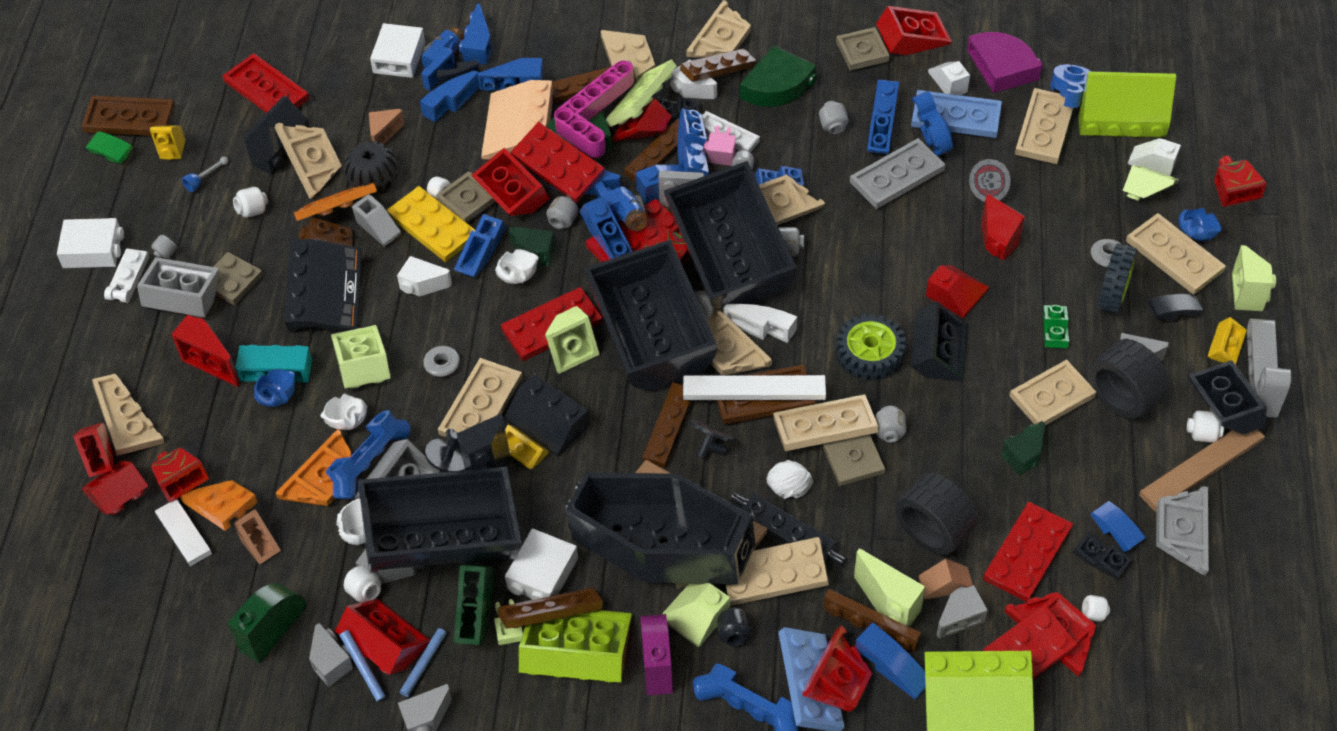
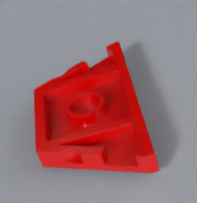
(1073, 621)
(839, 675)

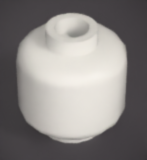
(250, 202)
(1204, 427)
(362, 584)

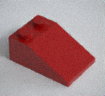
(911, 30)
(203, 350)

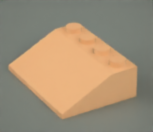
(515, 113)

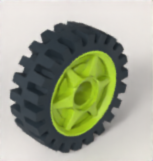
(1117, 278)
(870, 347)

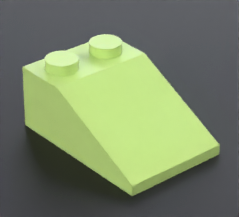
(361, 357)
(889, 589)

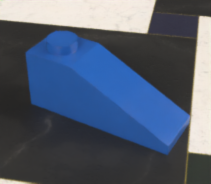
(648, 181)

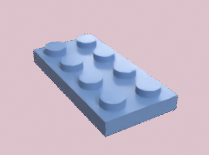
(965, 114)
(801, 655)

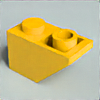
(168, 141)

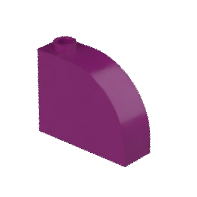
(1003, 60)
(656, 654)

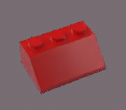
(511, 184)
(382, 635)

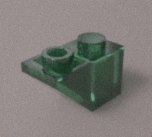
(534, 241)
(1024, 450)

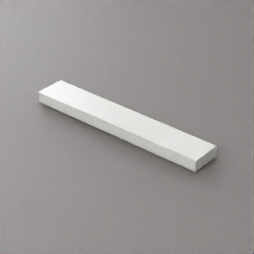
(754, 388)

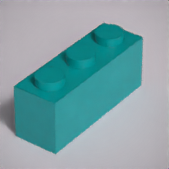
(259, 360)

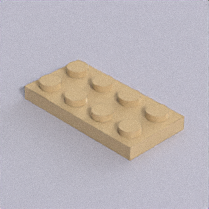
(1044, 127)
(1175, 253)
(482, 396)
(825, 422)
(780, 572)

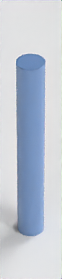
(423, 662)
(362, 665)

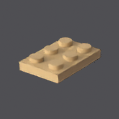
(1052, 393)

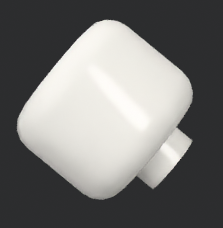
(436, 185)
(1095, 608)

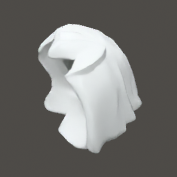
(516, 266)
(344, 412)
(789, 479)
(351, 524)

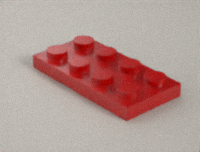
(263, 84)
(557, 162)
(657, 220)
(528, 330)
(1027, 551)

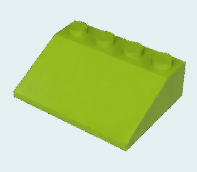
(1127, 104)
(577, 646)
(979, 691)

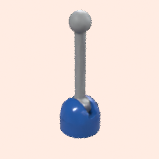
(193, 181)

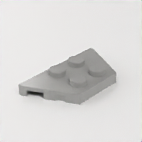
(1184, 528)

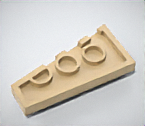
(124, 417)

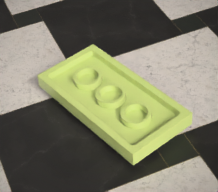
(641, 94)

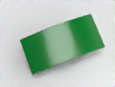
(110, 147)
(1055, 326)

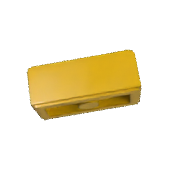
(1227, 341)
(525, 448)

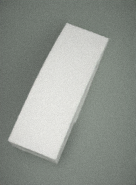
(762, 320)

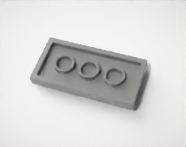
(897, 173)

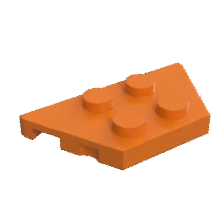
(341, 199)
(310, 481)
(220, 502)

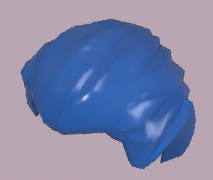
(1199, 225)
(275, 388)

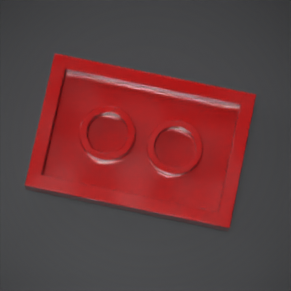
(1039, 634)

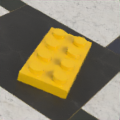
(431, 223)

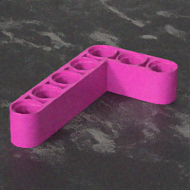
(574, 115)

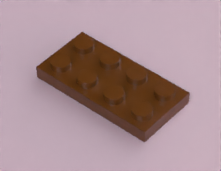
(126, 115)
(742, 410)

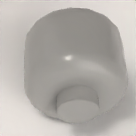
(742, 156)
(163, 247)

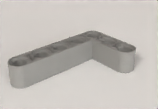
(1264, 375)

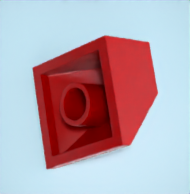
(649, 122)
(1001, 227)
(955, 289)

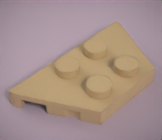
(721, 34)
(629, 48)
(310, 155)
(788, 199)
(735, 349)

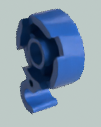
(1071, 83)
(935, 128)

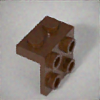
(326, 231)

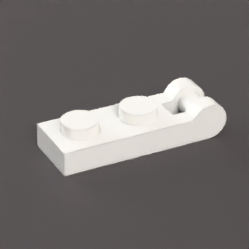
(127, 275)

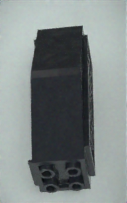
(704, 533)

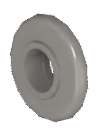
(1098, 253)
(440, 353)

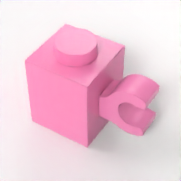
(720, 147)

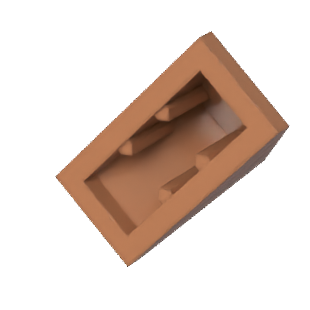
(385, 124)
(256, 537)
(944, 579)

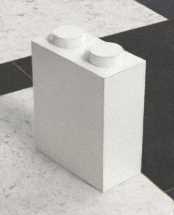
(397, 50)
(90, 243)
(541, 566)

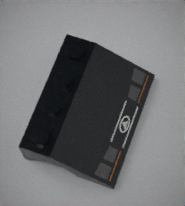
(322, 286)

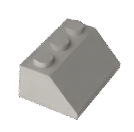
(178, 287)
(401, 460)

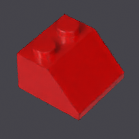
(115, 487)

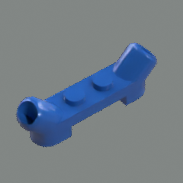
(345, 470)
(722, 683)

